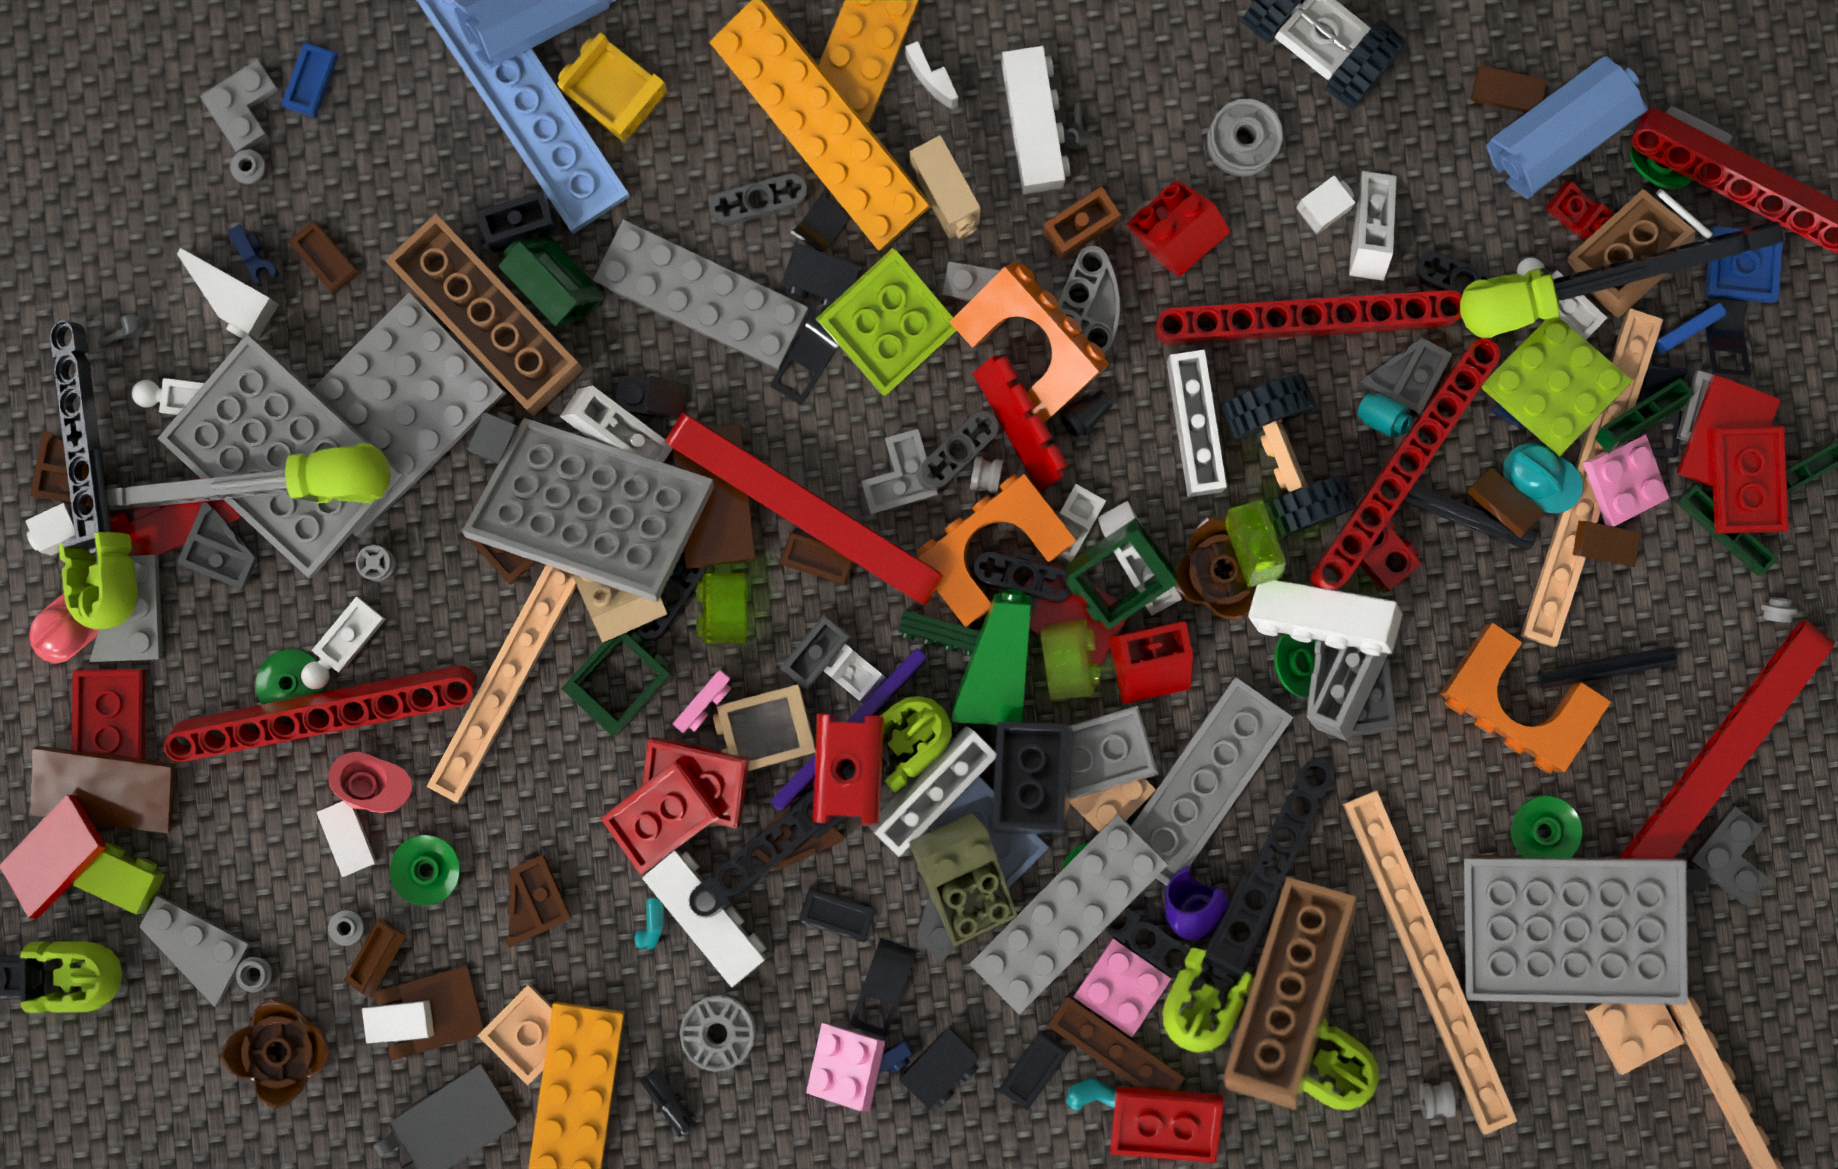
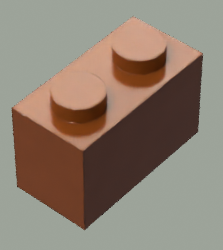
(1081, 223)

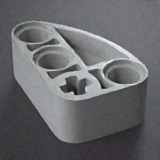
(1102, 308)

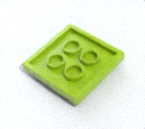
(888, 322)
(1556, 384)

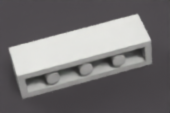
(1033, 119)
(1196, 423)
(1326, 616)
(933, 790)
(718, 937)

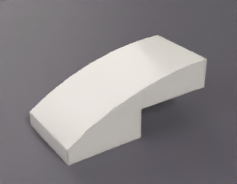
(935, 82)
(1079, 516)
(854, 674)

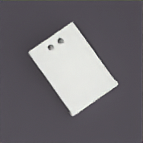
(1683, 214)

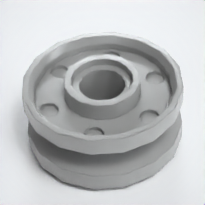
(1250, 117)
(698, 1043)

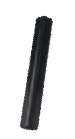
(1466, 516)
(1607, 667)

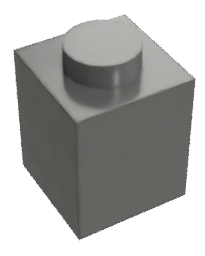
(493, 436)

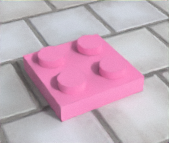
(1626, 480)
(694, 713)
(1122, 987)
(845, 1067)

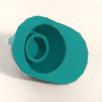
(1543, 477)

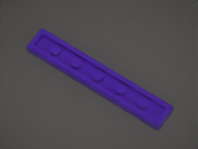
(869, 708)

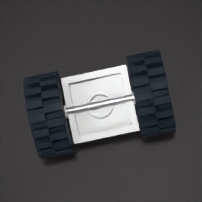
(1329, 42)

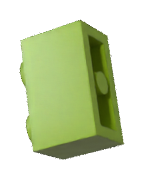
(122, 880)

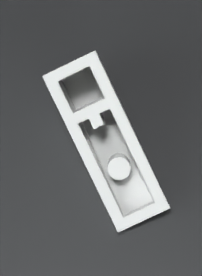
(1373, 226)
(232, 300)
(612, 425)
(1131, 560)

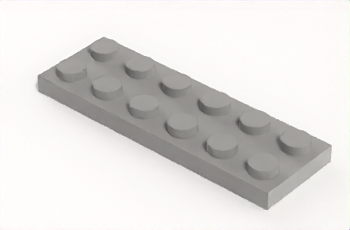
(701, 295)
(1209, 775)
(1068, 914)

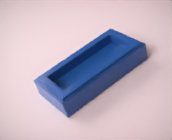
(309, 80)
(1690, 328)

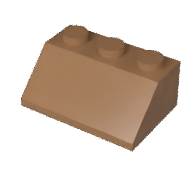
(1633, 231)

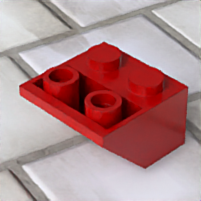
(1178, 227)
(1152, 661)

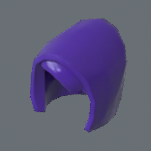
(1193, 907)

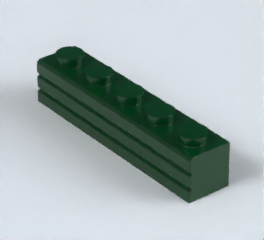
(1644, 415)
(1812, 466)
(1741, 545)
(938, 631)

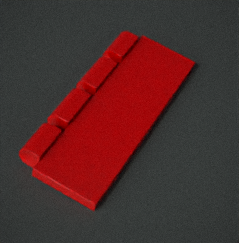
(1025, 432)
(164, 528)

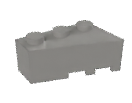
(1341, 687)

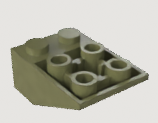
(963, 878)

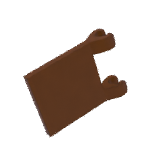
(452, 1009)

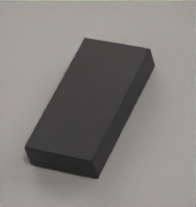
(837, 915)
(1033, 1070)

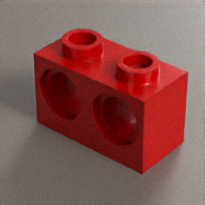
(1375, 560)

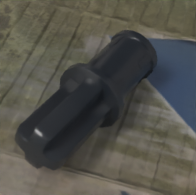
(668, 1102)

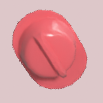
(57, 634)
(369, 782)

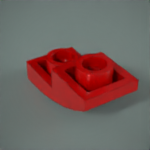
(1577, 210)

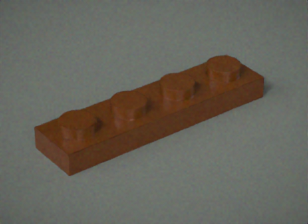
(1113, 1048)

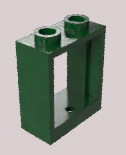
(551, 280)
(1097, 607)
(592, 706)

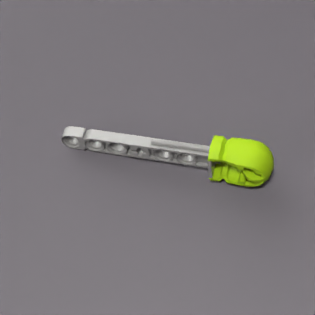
(339, 473)

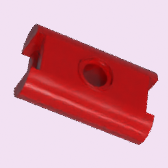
(832, 790)

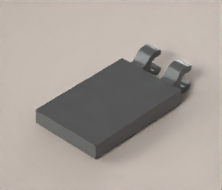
(451, 1122)

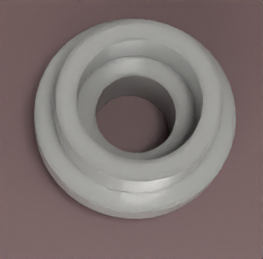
(254, 174)
(1779, 610)
(355, 922)
(243, 974)

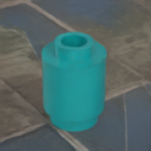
(1385, 414)

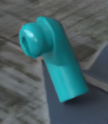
(654, 925)
(1088, 1091)

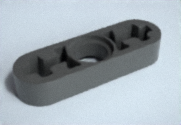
(752, 213)
(971, 451)

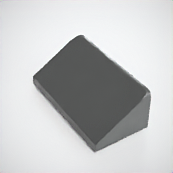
(1698, 122)
(815, 652)

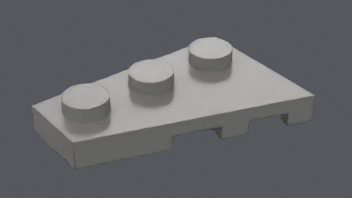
(142, 632)
(196, 946)

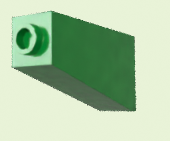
(997, 667)

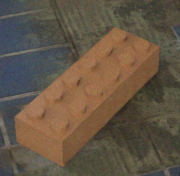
(484, 315)
(1290, 993)

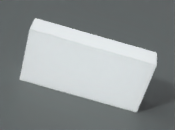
(346, 838)
(398, 1021)

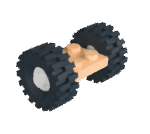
(1266, 411)

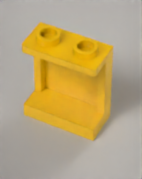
(611, 87)

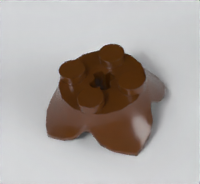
(1197, 578)
(252, 1056)

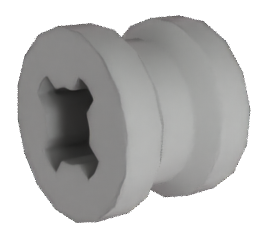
(986, 474)
(370, 558)
(1437, 1100)

